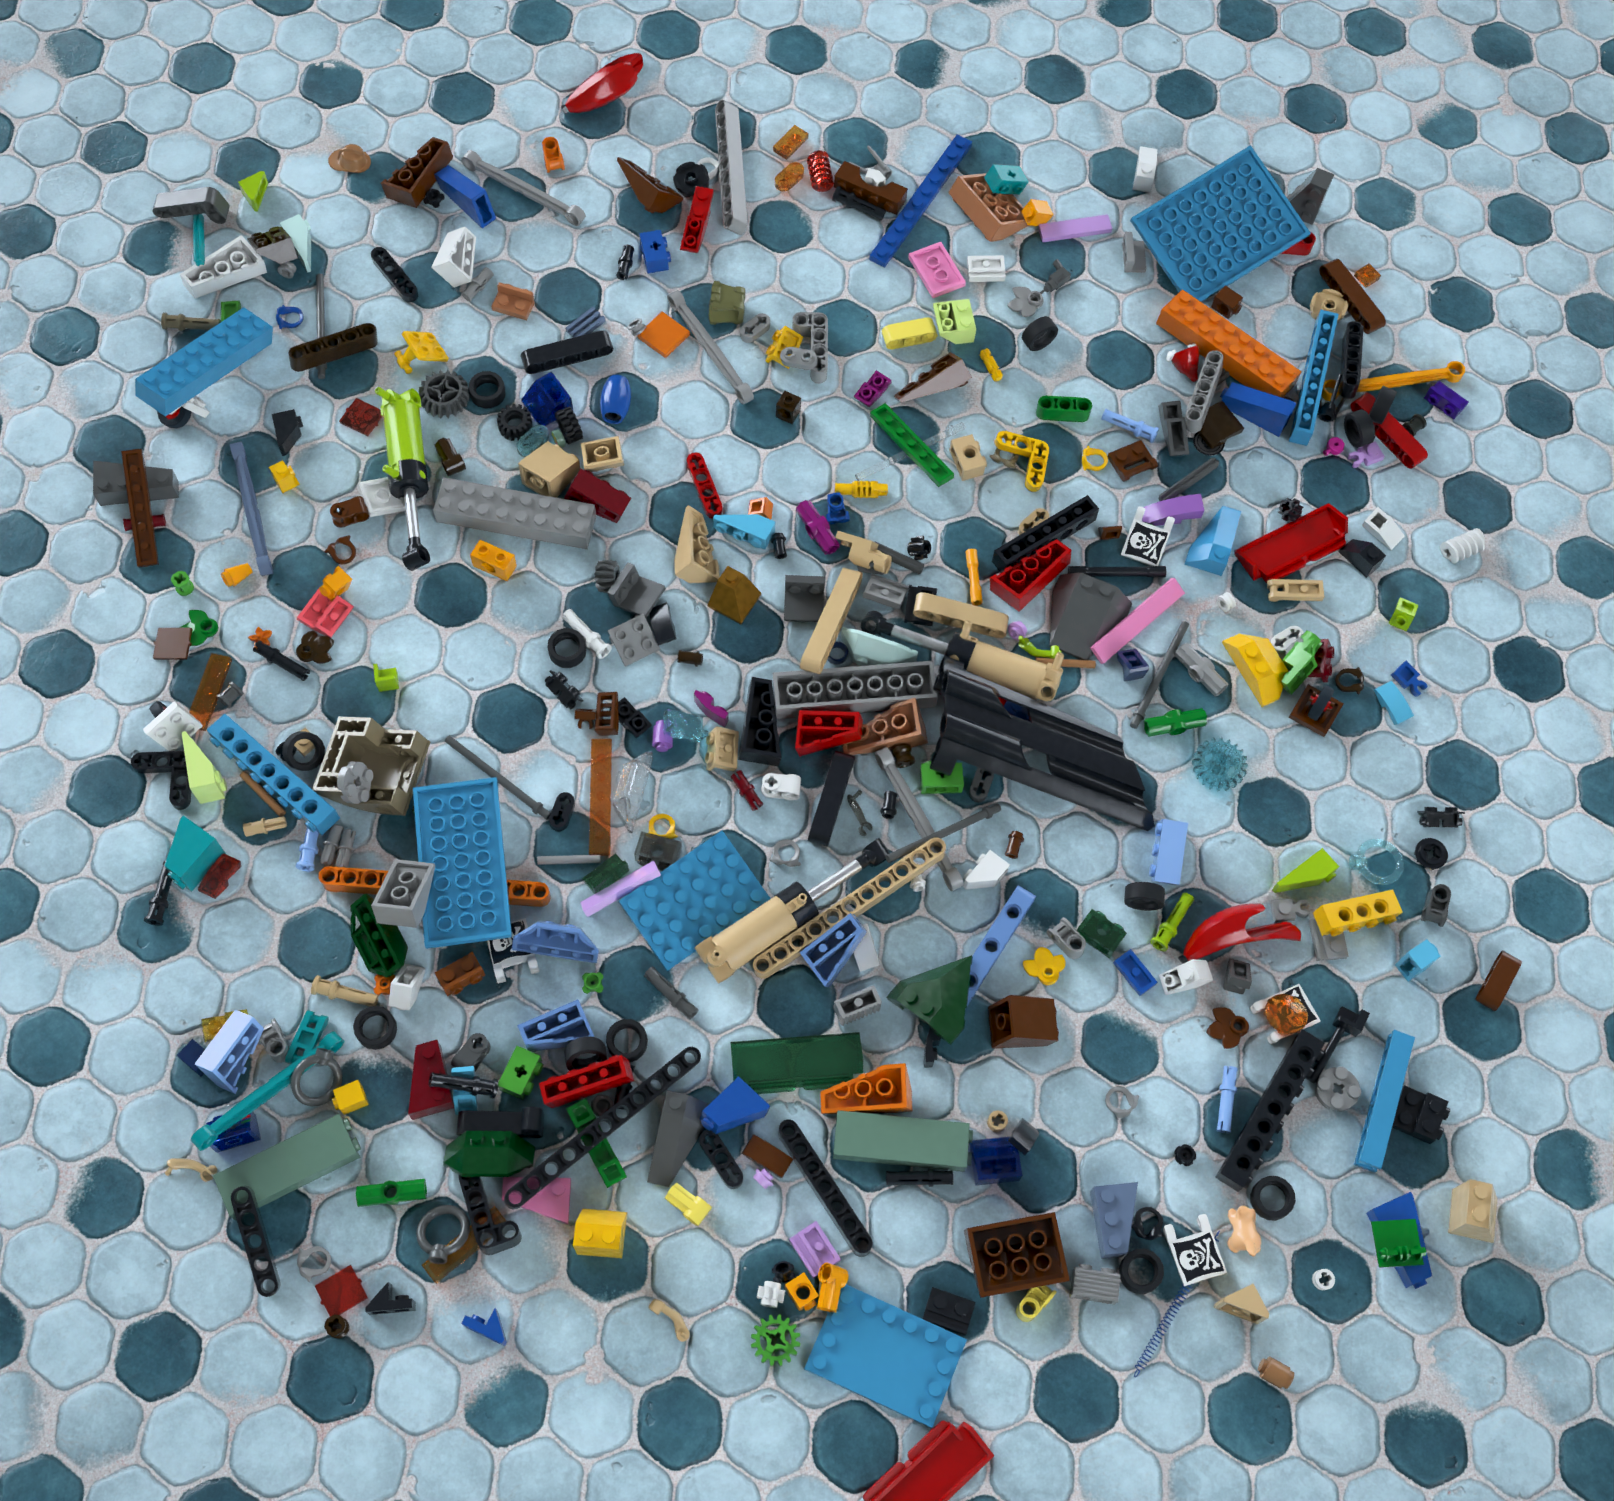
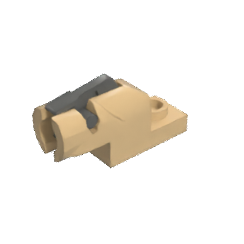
(865, 554)

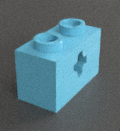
(1417, 960)

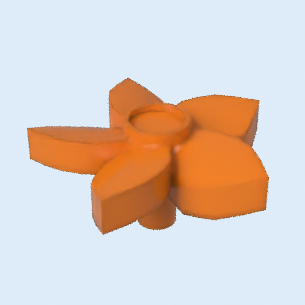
(262, 636)

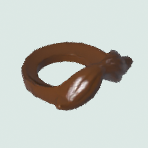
(345, 541)

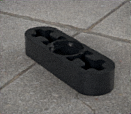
(724, 1176)

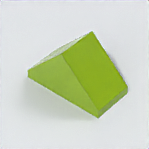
(254, 188)

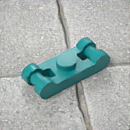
(306, 1037)

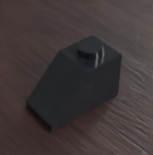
(287, 429)
(1363, 556)

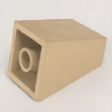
(548, 469)
(1473, 1211)

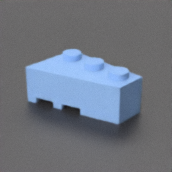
(1168, 851)

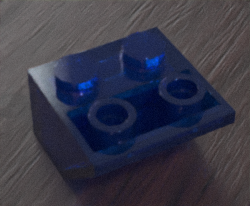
(546, 398)
(995, 1161)

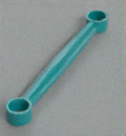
(207, 1134)

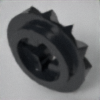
(1440, 853)

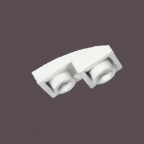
(866, 953)

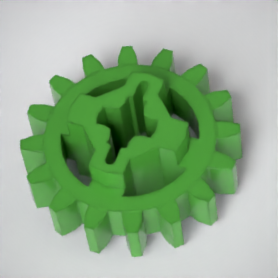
(770, 1349)

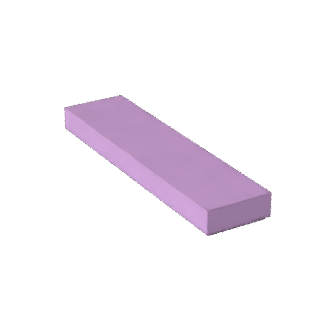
(1075, 228)
(620, 888)

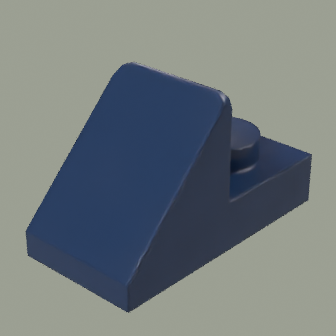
(1133, 664)

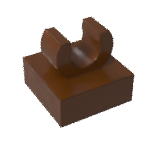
(585, 715)

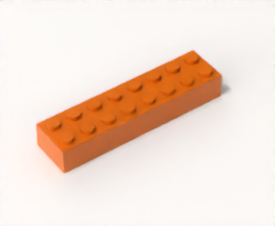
(1242, 355)

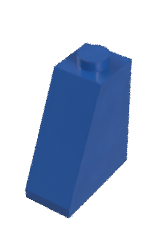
(734, 1107)

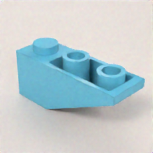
(749, 528)

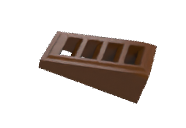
(614, 721)

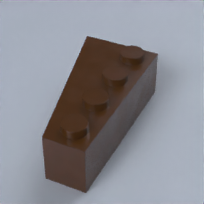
(417, 175)

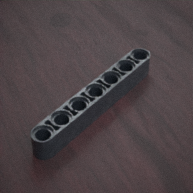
(827, 1198)

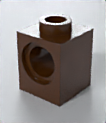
(1227, 302)

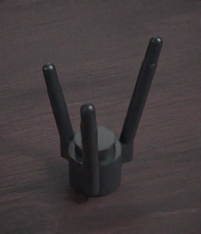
(1328, 411)

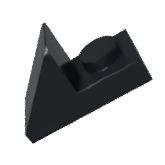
(383, 1302)

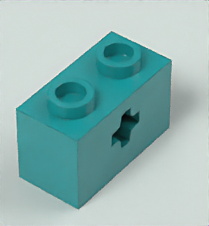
(1006, 179)

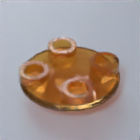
(1286, 1014)

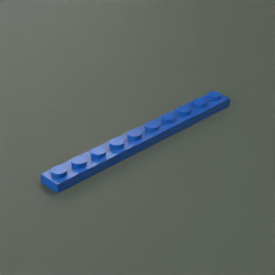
(920, 201)

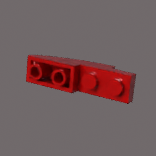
(697, 220)

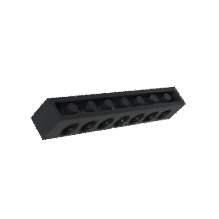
(1229, 1171)

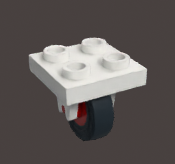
(181, 415)
(170, 724)

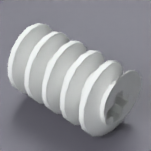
(1463, 546)

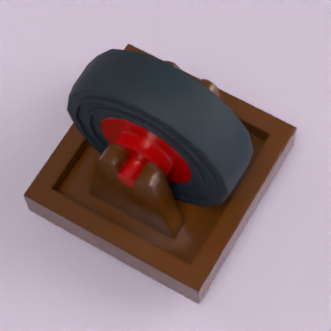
(1316, 709)

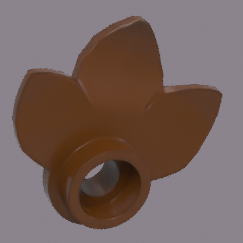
(1224, 1029)

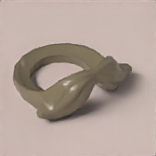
(1008, 463)

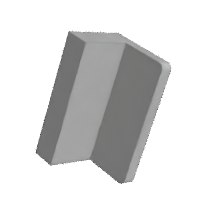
(1133, 254)

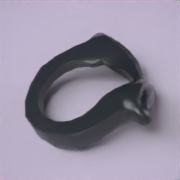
(1138, 1225)

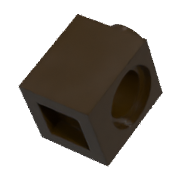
(788, 407)

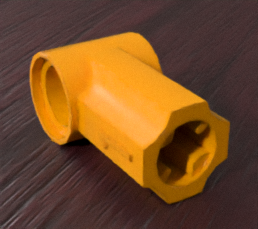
(832, 1279)

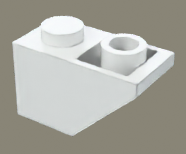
(1383, 528)
(987, 873)
(1186, 976)

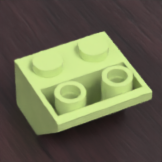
(955, 321)

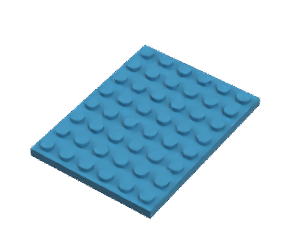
(1220, 226)

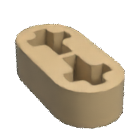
(1031, 519)

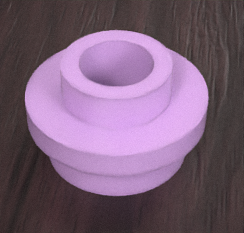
(1016, 629)
(764, 1178)

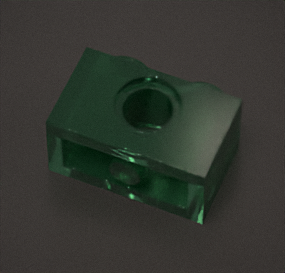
(1105, 944)

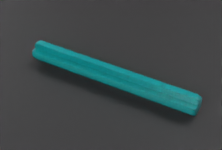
(198, 240)

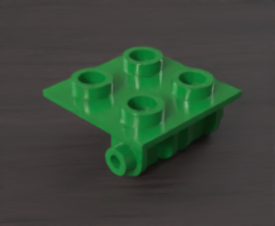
(1397, 1243)

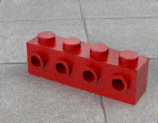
(586, 1081)

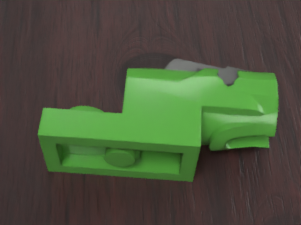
(1300, 660)

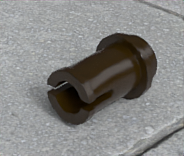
(690, 657)

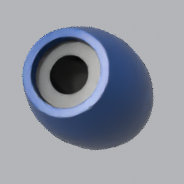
(615, 399)

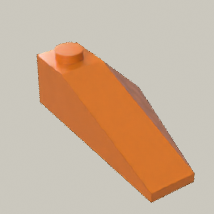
(877, 1091)

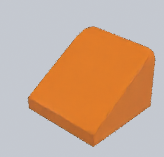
(762, 507)

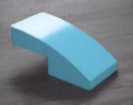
(1395, 703)
(462, 1099)

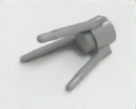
(881, 166)

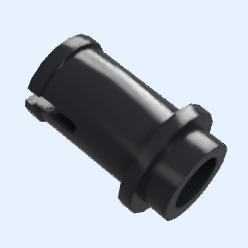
(778, 541)
(888, 809)

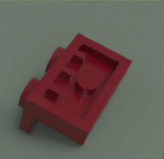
(1323, 660)

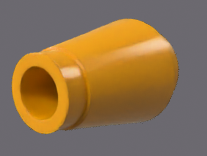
(234, 575)

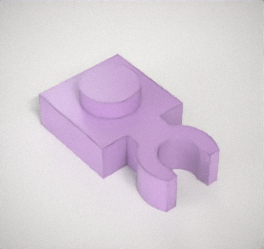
(1368, 454)

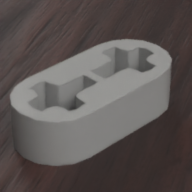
(754, 327)

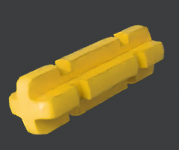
(991, 364)

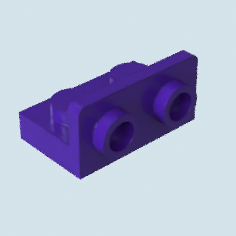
(1446, 399)

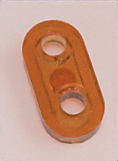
(789, 176)

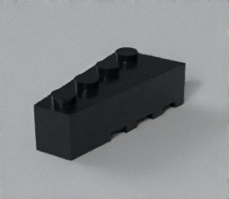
(759, 730)

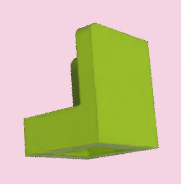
(386, 679)

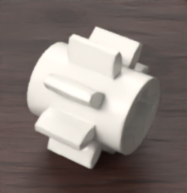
(770, 1294)

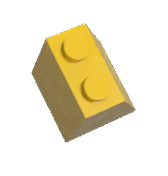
(600, 1233)

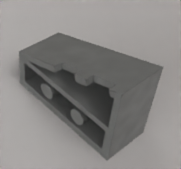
(1310, 195)

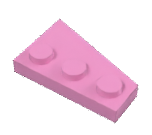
(549, 1202)

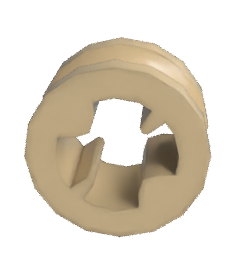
(993, 1115)

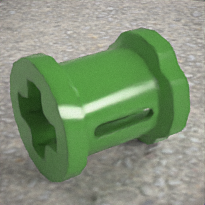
(182, 583)

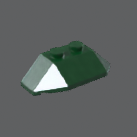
(378, 944)
(489, 1154)

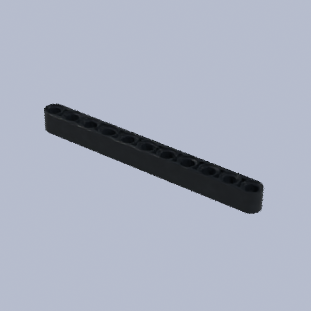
(598, 1136)

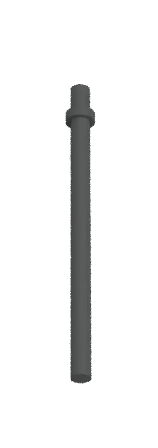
(320, 318)
(1139, 714)
(537, 808)
(987, 812)

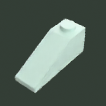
(299, 232)

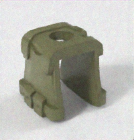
(726, 304)

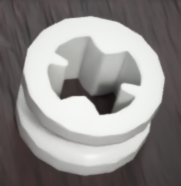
(1226, 601)
(1329, 1284)

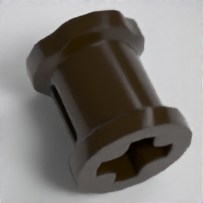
(334, 1320)

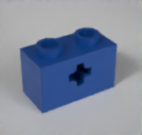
(654, 251)

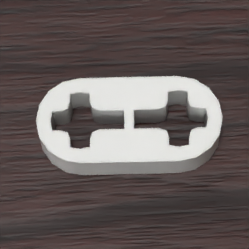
(1284, 637)

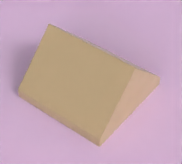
(1245, 1305)

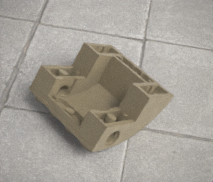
(390, 754)

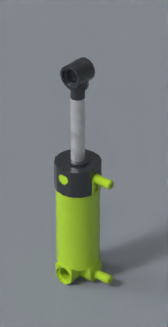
(406, 463)

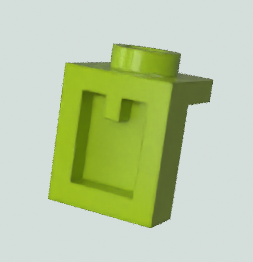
(1403, 614)

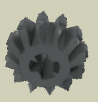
(606, 574)

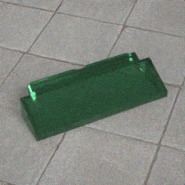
(797, 1062)

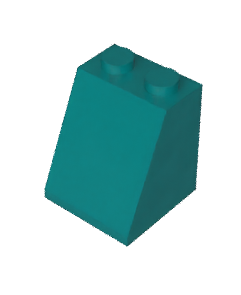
(191, 854)

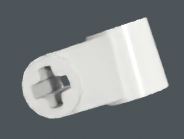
(783, 787)

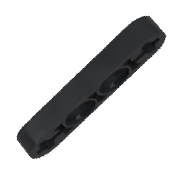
(392, 275)

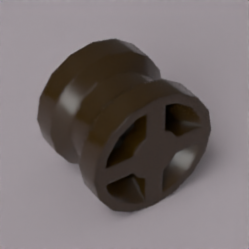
(903, 756)

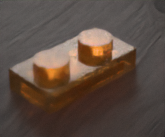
(790, 142)

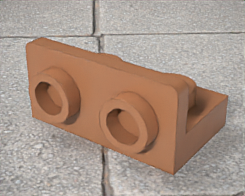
(513, 301)

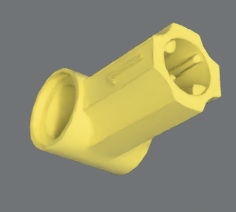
(692, 1207)

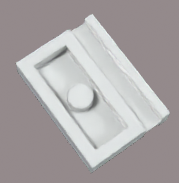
(986, 268)

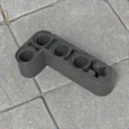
(192, 202)

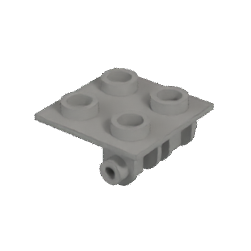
(633, 640)

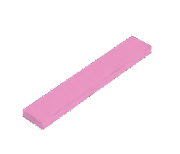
(1137, 620)

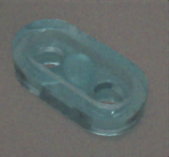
(530, 440)

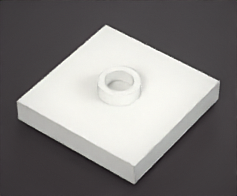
(378, 497)

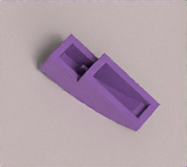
(1179, 508)

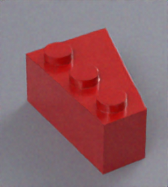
(826, 730)

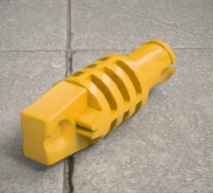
(862, 489)

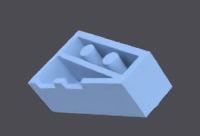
(229, 1050)

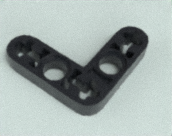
(176, 771)

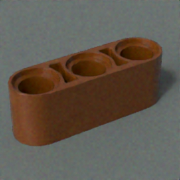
(1498, 980)

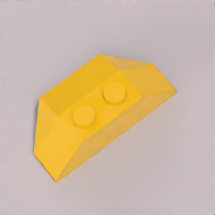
(1258, 665)

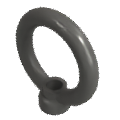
(322, 1057)
(439, 1253)

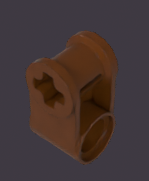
(350, 511)

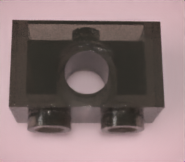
(649, 843)

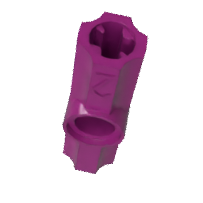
(817, 527)

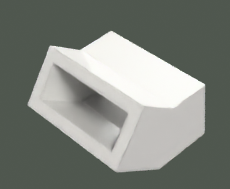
(875, 178)

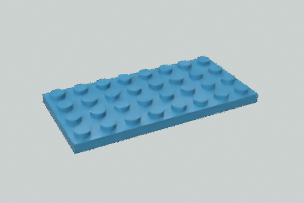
(464, 839)

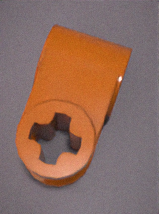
(552, 155)

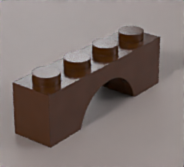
(886, 197)

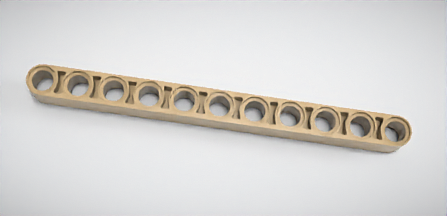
(855, 898)

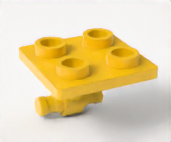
(421, 346)

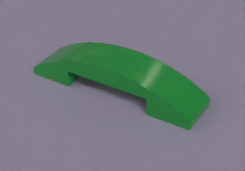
(602, 1154)

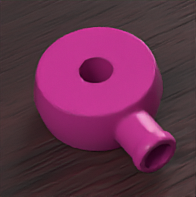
(1334, 446)

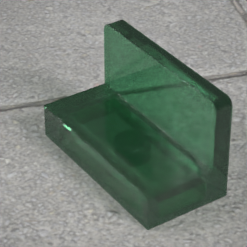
(606, 874)

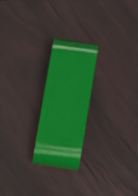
(1071, 411)

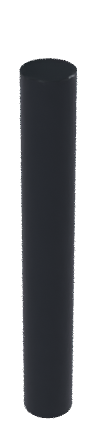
(1327, 1053)

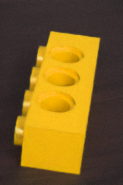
(1343, 915)

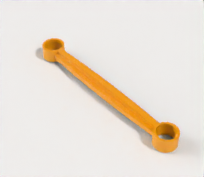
(1402, 379)

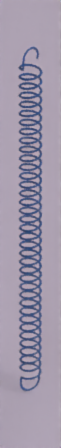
(1164, 1320)

